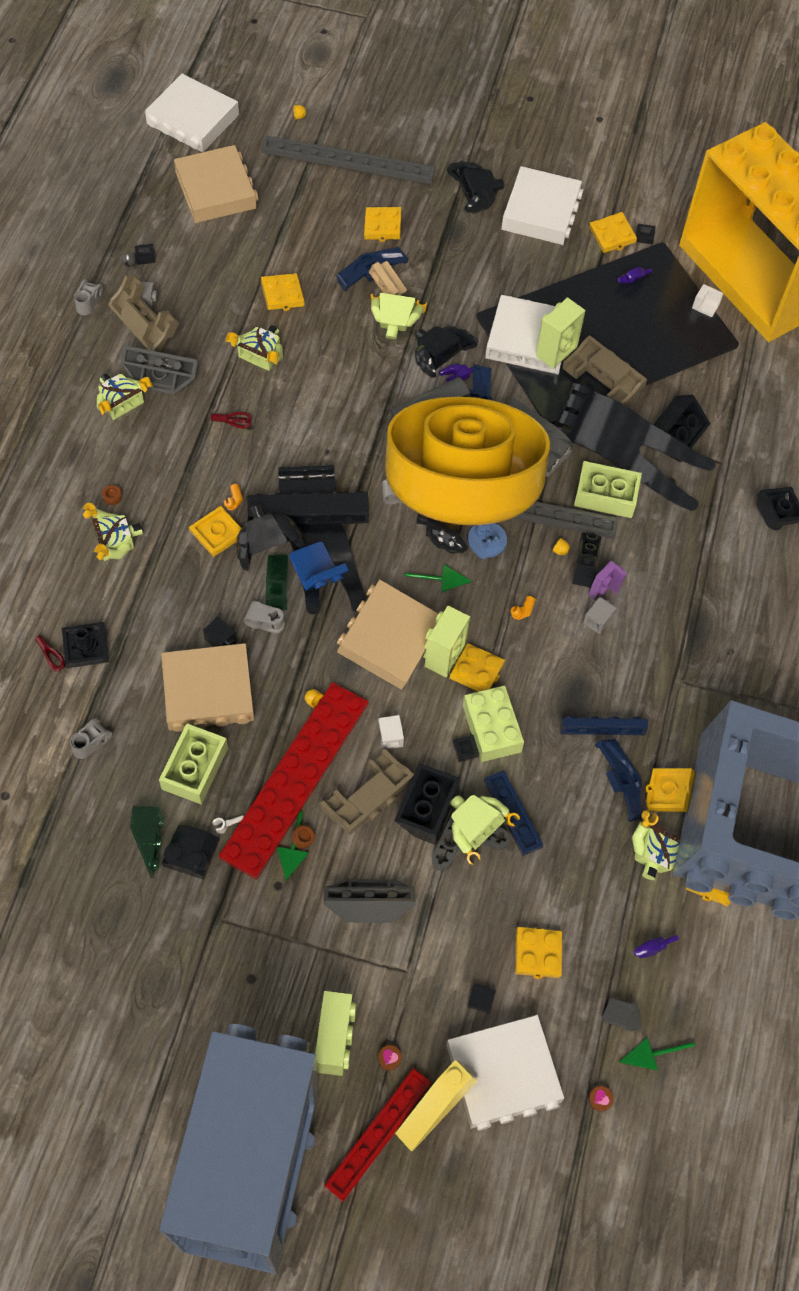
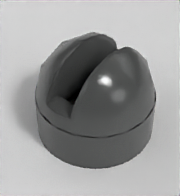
(128, 259)

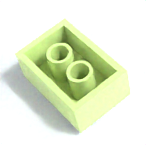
(560, 332)
(607, 489)
(446, 640)
(493, 723)
(193, 763)
(335, 1033)

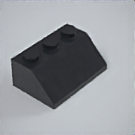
(683, 420)
(427, 803)

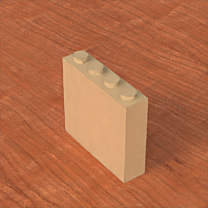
(215, 183)
(388, 634)
(207, 687)

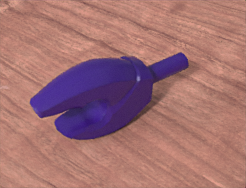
(633, 275)
(459, 370)
(653, 946)

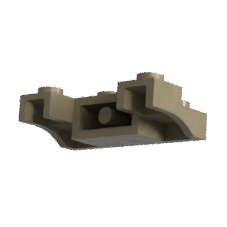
(139, 318)
(607, 368)
(372, 797)

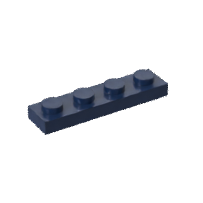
(598, 726)
(523, 831)

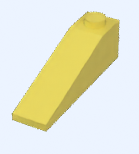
(436, 1104)

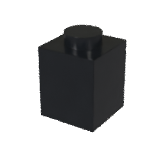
(219, 633)

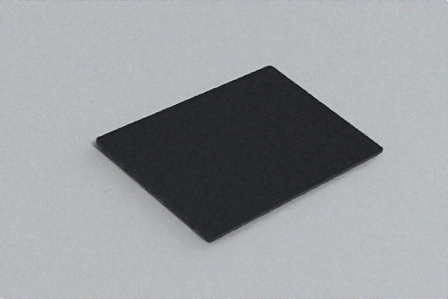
(639, 321)

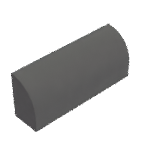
(452, 388)

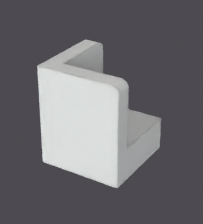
(707, 300)
(391, 732)

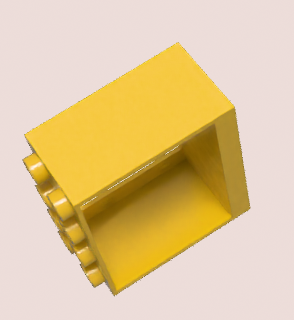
(727, 241)

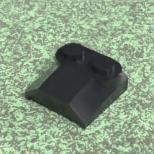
(778, 507)
(190, 851)

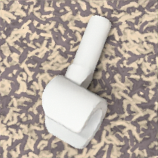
(227, 823)

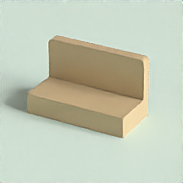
(387, 279)

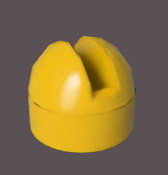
(299, 111)
(561, 547)
(313, 697)

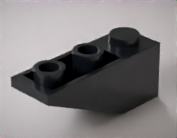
(587, 560)

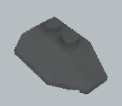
(166, 371)
(369, 900)

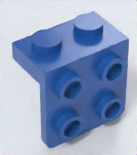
(316, 566)

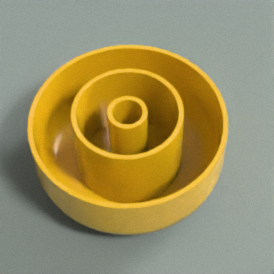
(466, 460)

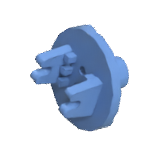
(489, 547)

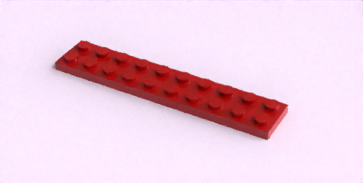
(293, 781)

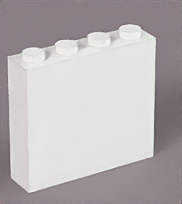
(192, 112)
(542, 205)
(517, 333)
(511, 1072)

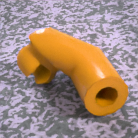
(236, 499)
(524, 611)

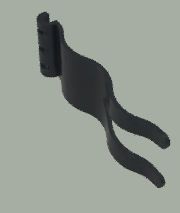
(617, 436)
(330, 534)

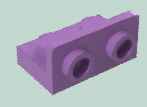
(610, 578)

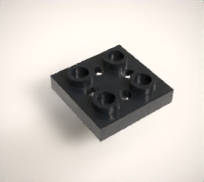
(84, 638)

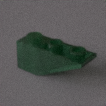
(277, 581)
(146, 828)

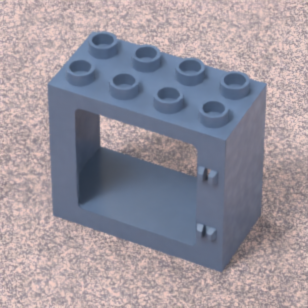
(707, 850)
(243, 1150)

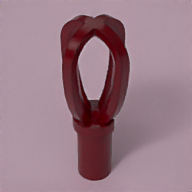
(227, 418)
(46, 649)

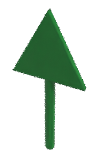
(450, 578)
(291, 858)
(644, 1057)

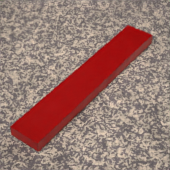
(377, 1135)

